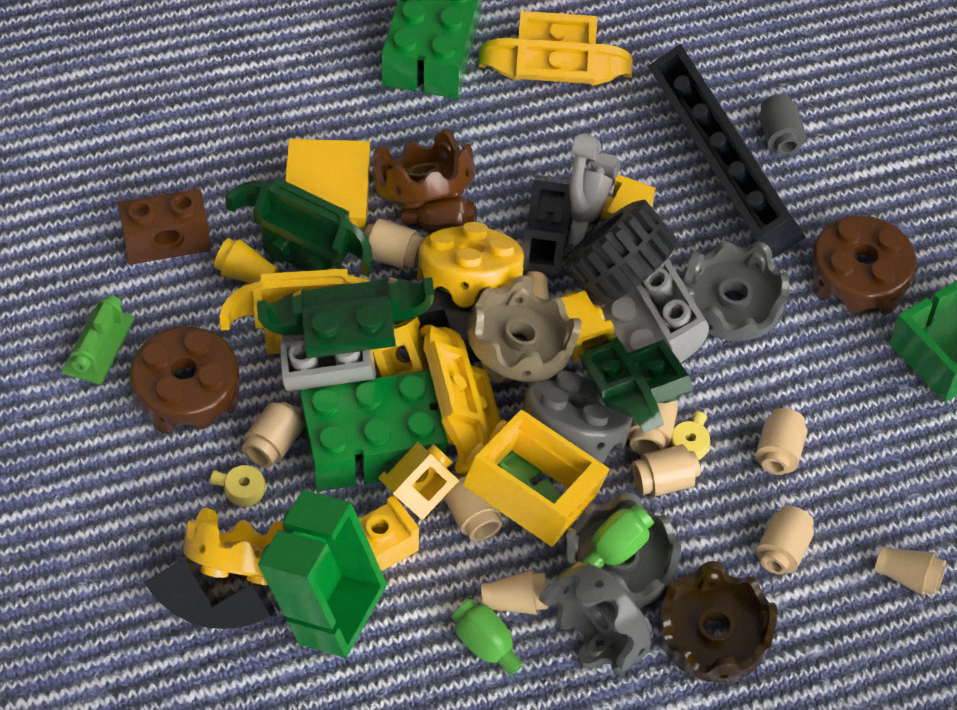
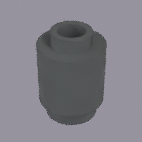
(782, 124)

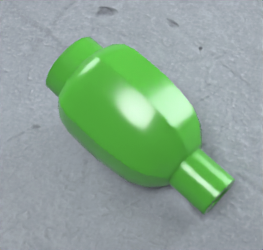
(619, 537)
(486, 635)

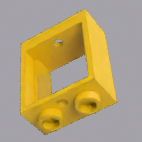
(550, 454)

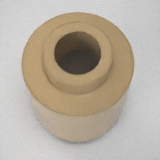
(394, 244)
(272, 434)
(656, 438)
(781, 441)
(665, 471)
(472, 513)
(785, 540)

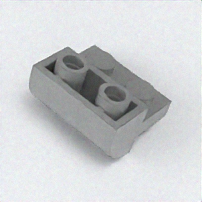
(659, 311)
(323, 371)

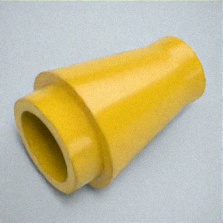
(241, 262)

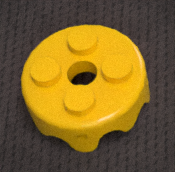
(470, 256)
(227, 552)

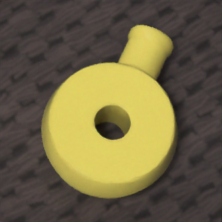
(692, 435)
(242, 485)

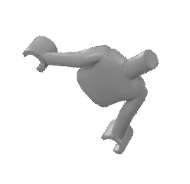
(589, 188)

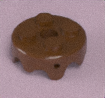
(424, 171)
(861, 284)
(191, 400)

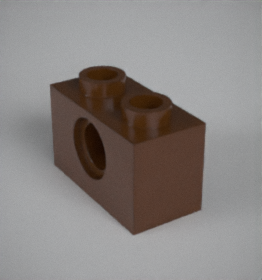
(164, 226)

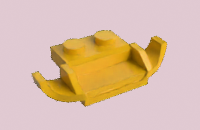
(556, 50)
(272, 289)
(461, 392)

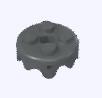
(750, 274)
(577, 413)
(653, 563)
(603, 612)

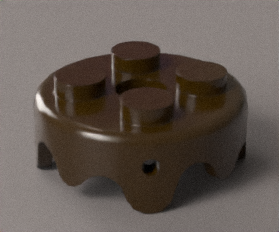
(720, 597)

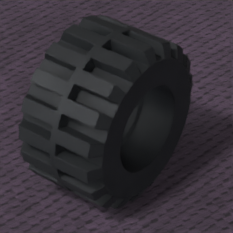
(621, 253)

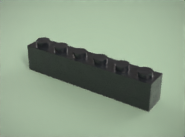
(726, 151)

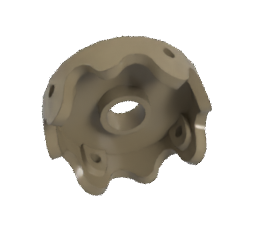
(516, 312)

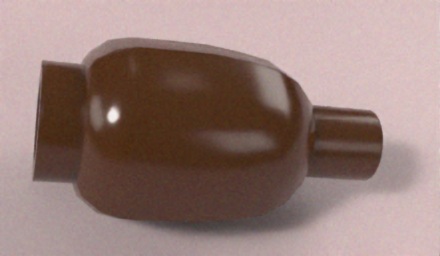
(441, 214)

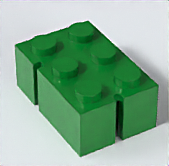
(431, 32)
(934, 348)
(371, 419)
(323, 573)

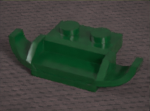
(302, 226)
(347, 315)
(637, 379)

